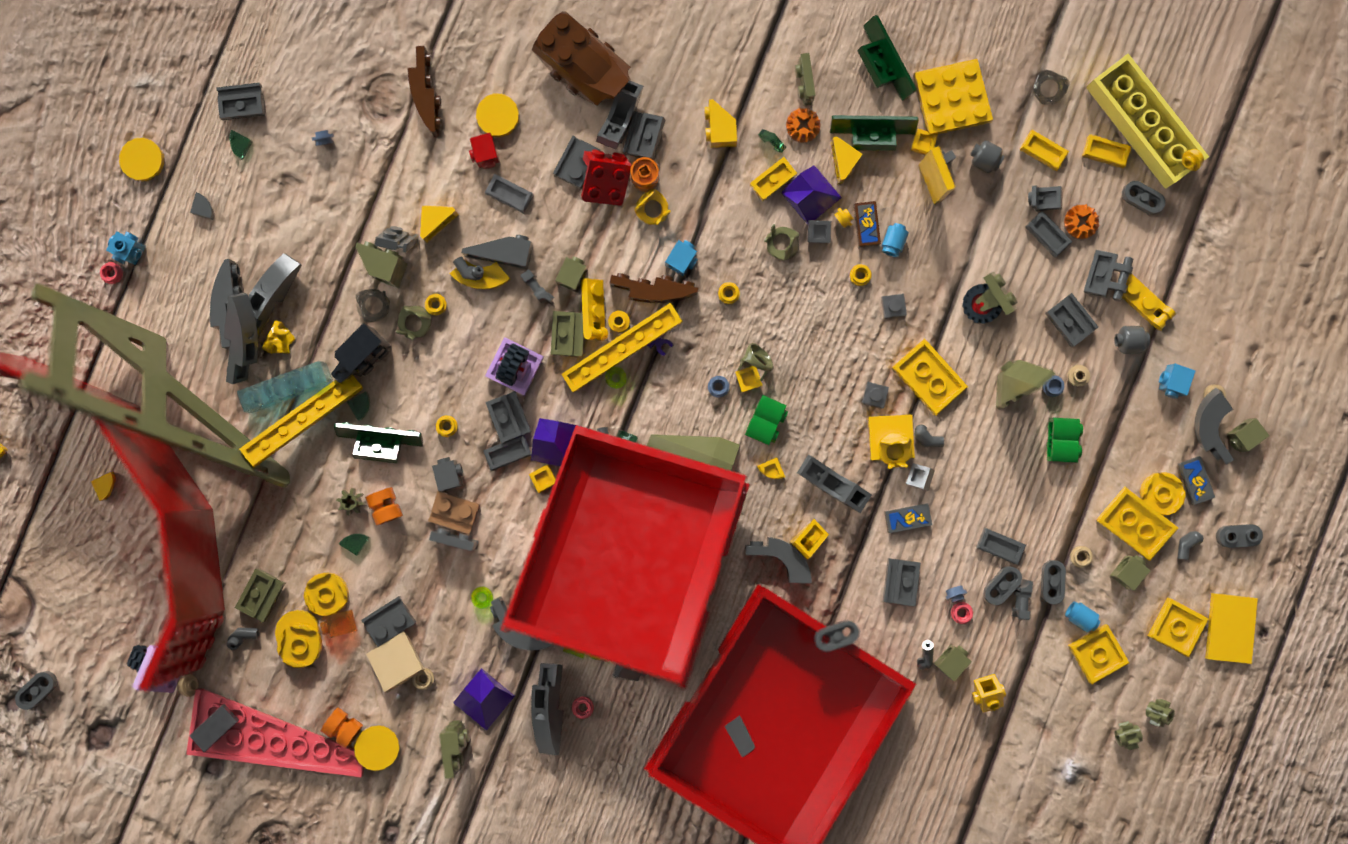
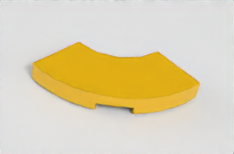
(492, 277)

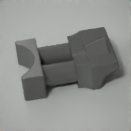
(539, 291)
(1023, 593)

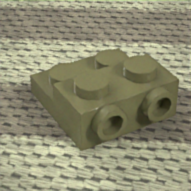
(453, 741)

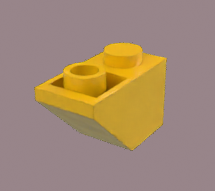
(722, 126)

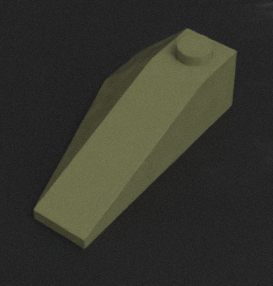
(1019, 380)
(704, 449)

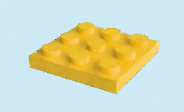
(953, 97)

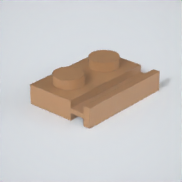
(454, 512)

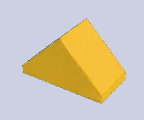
(844, 158)
(434, 220)
(809, 539)

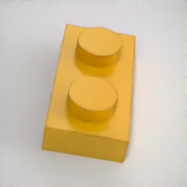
(773, 179)

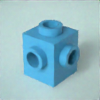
(125, 247)

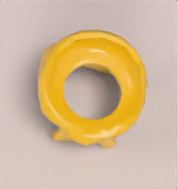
(652, 194)
(278, 339)
(892, 439)

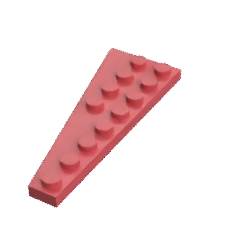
(269, 740)

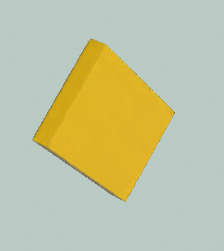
(936, 175)
(929, 377)
(1137, 523)
(1231, 628)

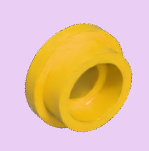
(1192, 159)
(844, 217)
(860, 268)
(728, 286)
(429, 304)
(619, 328)
(440, 426)

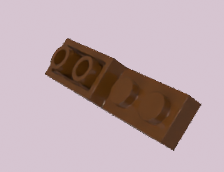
(425, 99)
(662, 291)

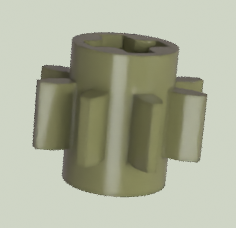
(347, 506)
(1160, 713)
(1128, 735)

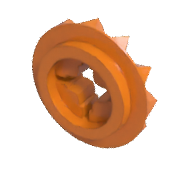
(803, 134)
(1071, 221)

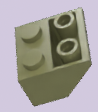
(382, 266)

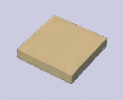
(395, 662)

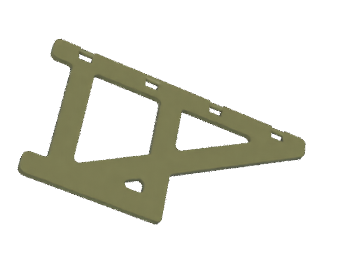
(156, 384)

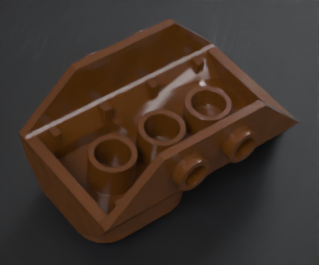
(581, 59)

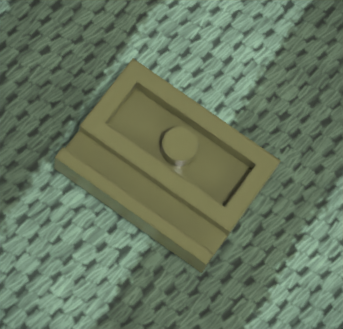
(804, 72)
(567, 334)
(260, 595)

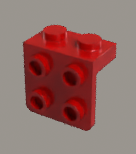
(605, 177)

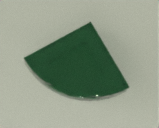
(771, 137)
(239, 144)
(360, 405)
(627, 436)
(354, 543)

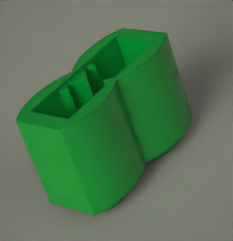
(766, 419)
(1064, 440)

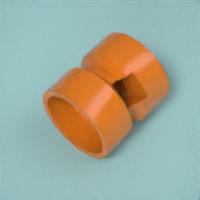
(644, 174)
(384, 514)
(341, 727)

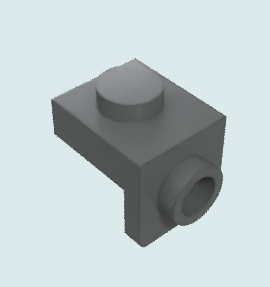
(1045, 198)

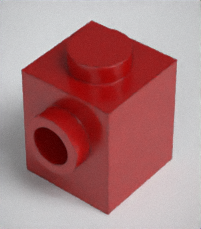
(484, 151)

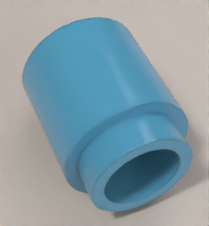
(895, 240)
(1082, 616)

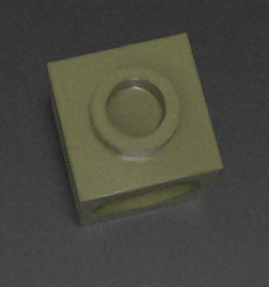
(571, 273)
(1247, 435)
(1130, 572)
(953, 661)

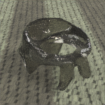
(1062, 82)
(361, 298)

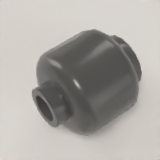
(987, 156)
(1132, 339)

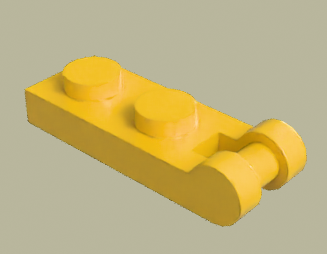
(1147, 303)
(593, 309)

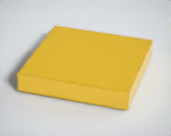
(883, 425)
(1178, 627)
(1098, 654)

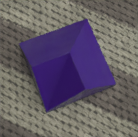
(811, 194)
(551, 441)
(483, 699)

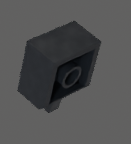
(359, 353)

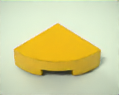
(772, 469)
(104, 485)

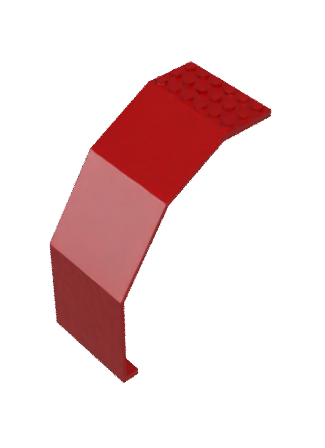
(185, 535)

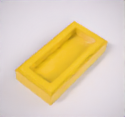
(1044, 150)
(1106, 151)

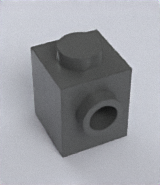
(448, 474)

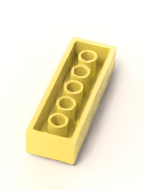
(1144, 119)

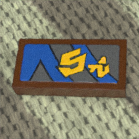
(867, 224)

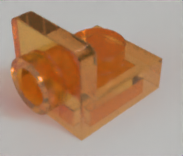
(338, 624)

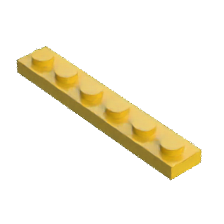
(622, 347)
(299, 420)

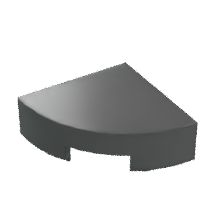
(202, 207)

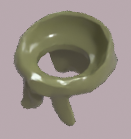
(790, 251)
(421, 313)
(753, 351)

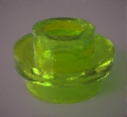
(623, 377)
(475, 597)

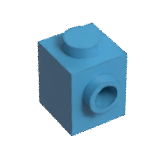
(682, 257)
(1176, 380)

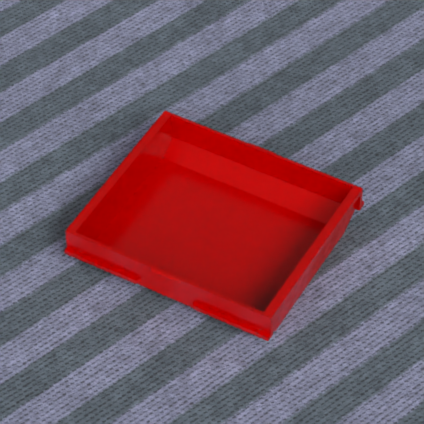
(628, 554)
(807, 712)

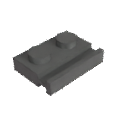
(240, 101)
(644, 135)
(571, 165)
(396, 238)
(1071, 320)
(508, 417)
(445, 537)
(901, 582)
(388, 621)

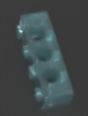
(285, 387)

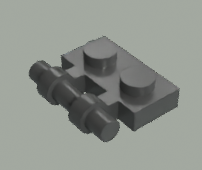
(1101, 274)

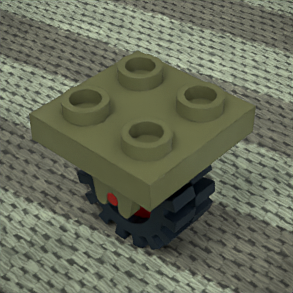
(986, 301)

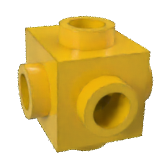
(988, 693)

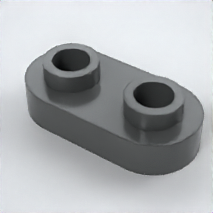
(1143, 195)
(1240, 534)
(1055, 581)
(1003, 587)
(836, 636)
(37, 689)

